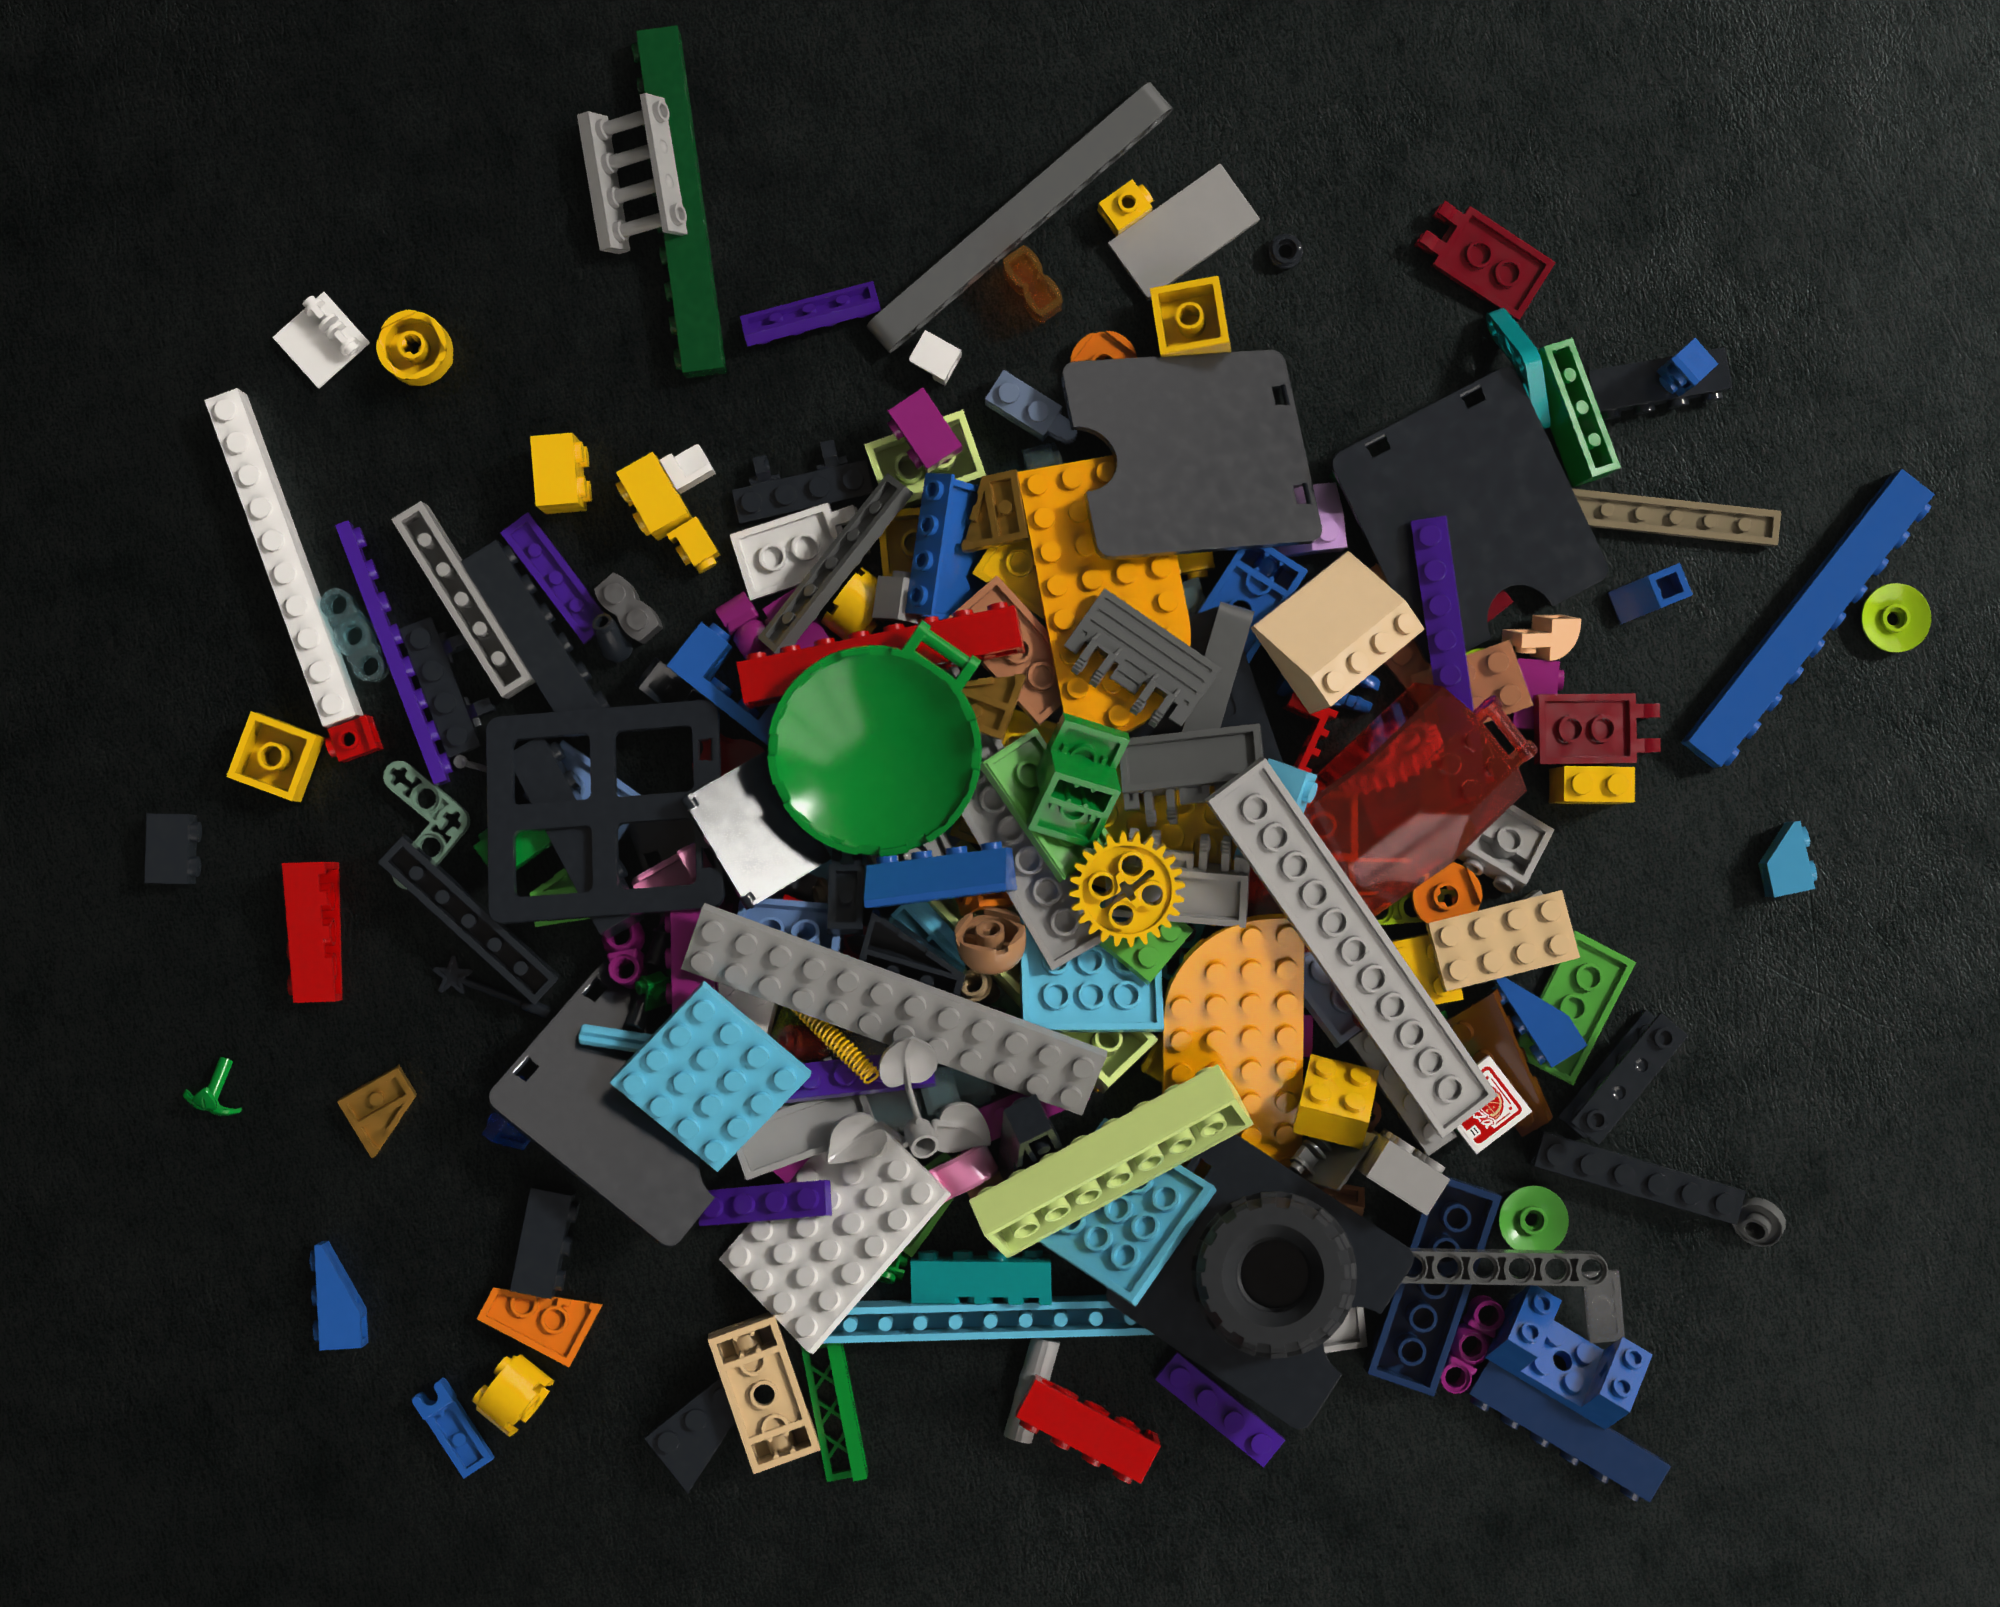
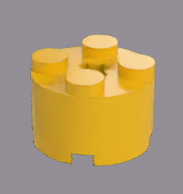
(396, 343)
(854, 606)
(513, 1393)

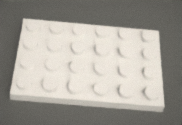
(822, 1266)

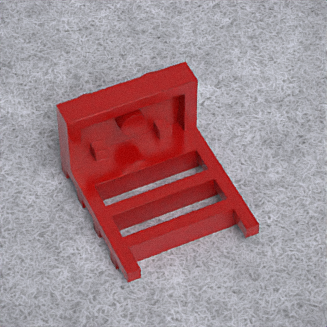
(1316, 732)

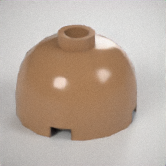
(991, 940)

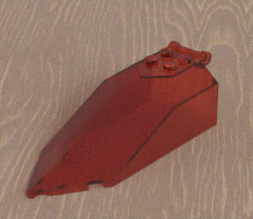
(1411, 794)

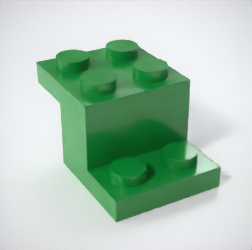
(1078, 780)

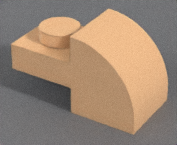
(1548, 638)

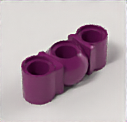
(743, 624)
(626, 954)
(1471, 1327)

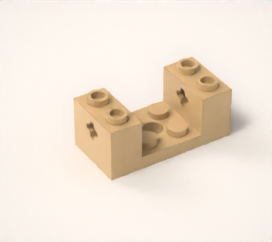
(757, 1355)

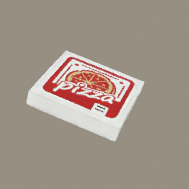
(1498, 1114)

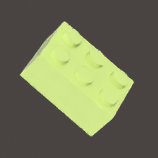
(890, 457)

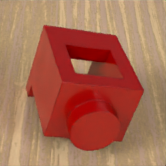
(366, 739)

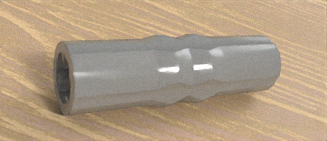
(1039, 1361)

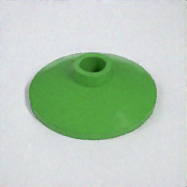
(1550, 1223)

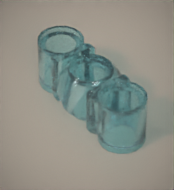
(343, 623)

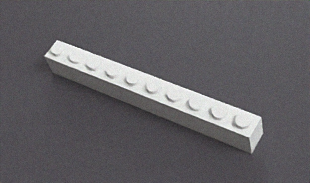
(283, 557)

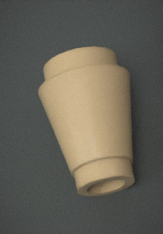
(979, 987)

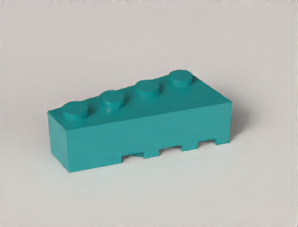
(981, 1278)

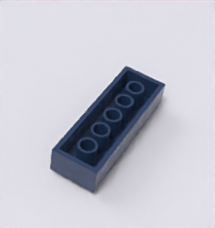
(1423, 1318)

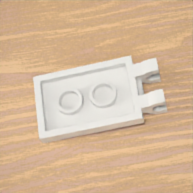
(786, 549)

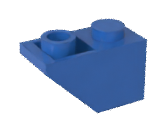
(1686, 368)
(1650, 593)

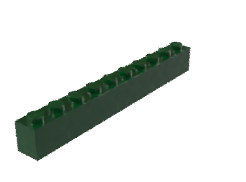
(689, 255)

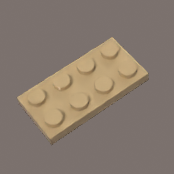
(1502, 940)

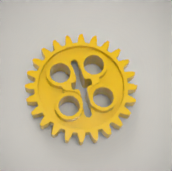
(1108, 862)

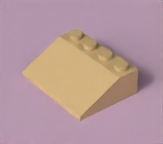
(1336, 631)

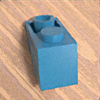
(1786, 863)

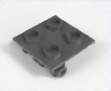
(1328, 1162)

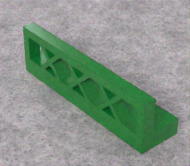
(847, 1414)

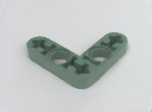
(435, 815)

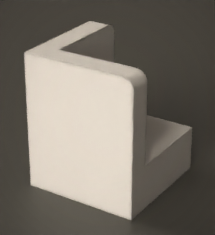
(935, 357)
(687, 468)

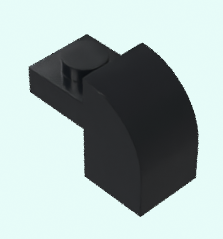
(666, 686)

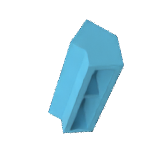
(929, 925)

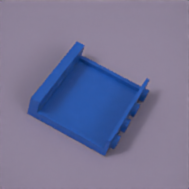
(940, 569)

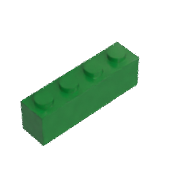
(1576, 416)

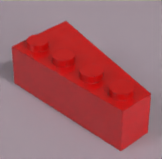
(313, 931)
(1088, 1430)

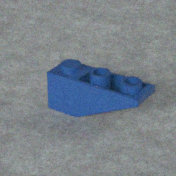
(1547, 1027)
(339, 1306)

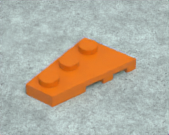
(547, 1325)

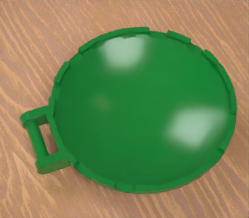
(877, 746)

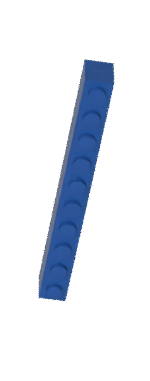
(1808, 618)

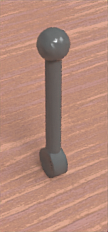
(462, 761)

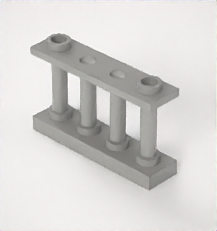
(603, 180)

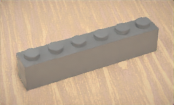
(462, 599)

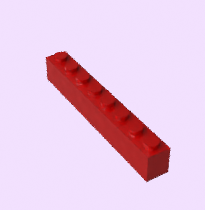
(983, 634)

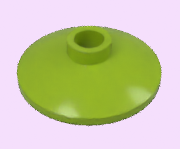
(1912, 615)

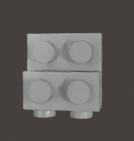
(1508, 849)

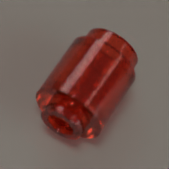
(803, 1043)

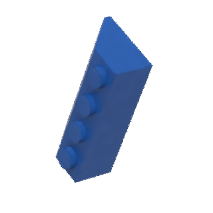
(939, 877)

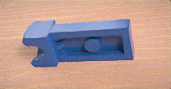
(453, 1428)

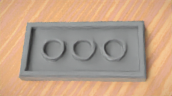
(1184, 231)

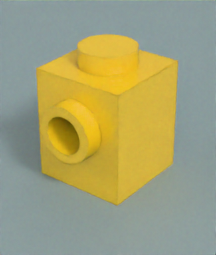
(1125, 206)

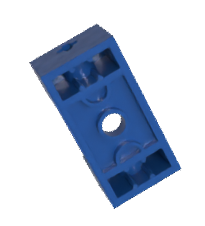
(1260, 580)
(697, 664)
(1596, 1380)

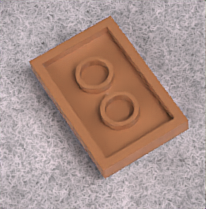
(1492, 673)

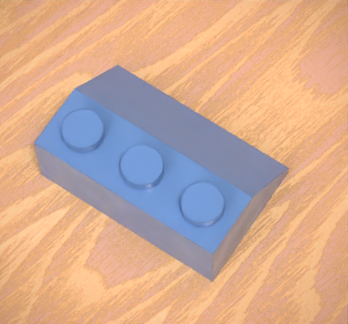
(796, 918)

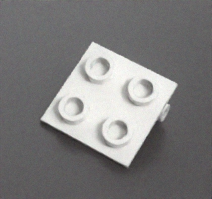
(321, 339)

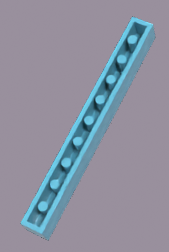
(997, 1320)

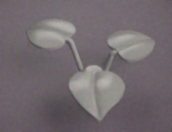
(956, 1130)

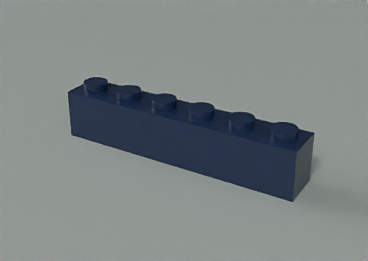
(1579, 1439)

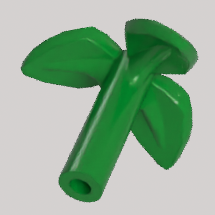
(208, 1097)

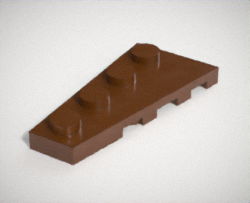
(1489, 1031)

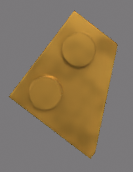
(998, 514)

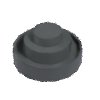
(1760, 1222)

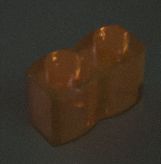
(1026, 277)

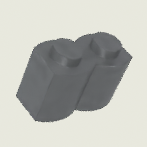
(624, 602)

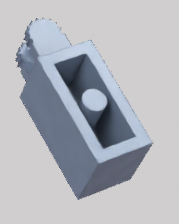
(1029, 409)

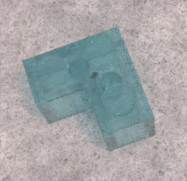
(955, 1087)

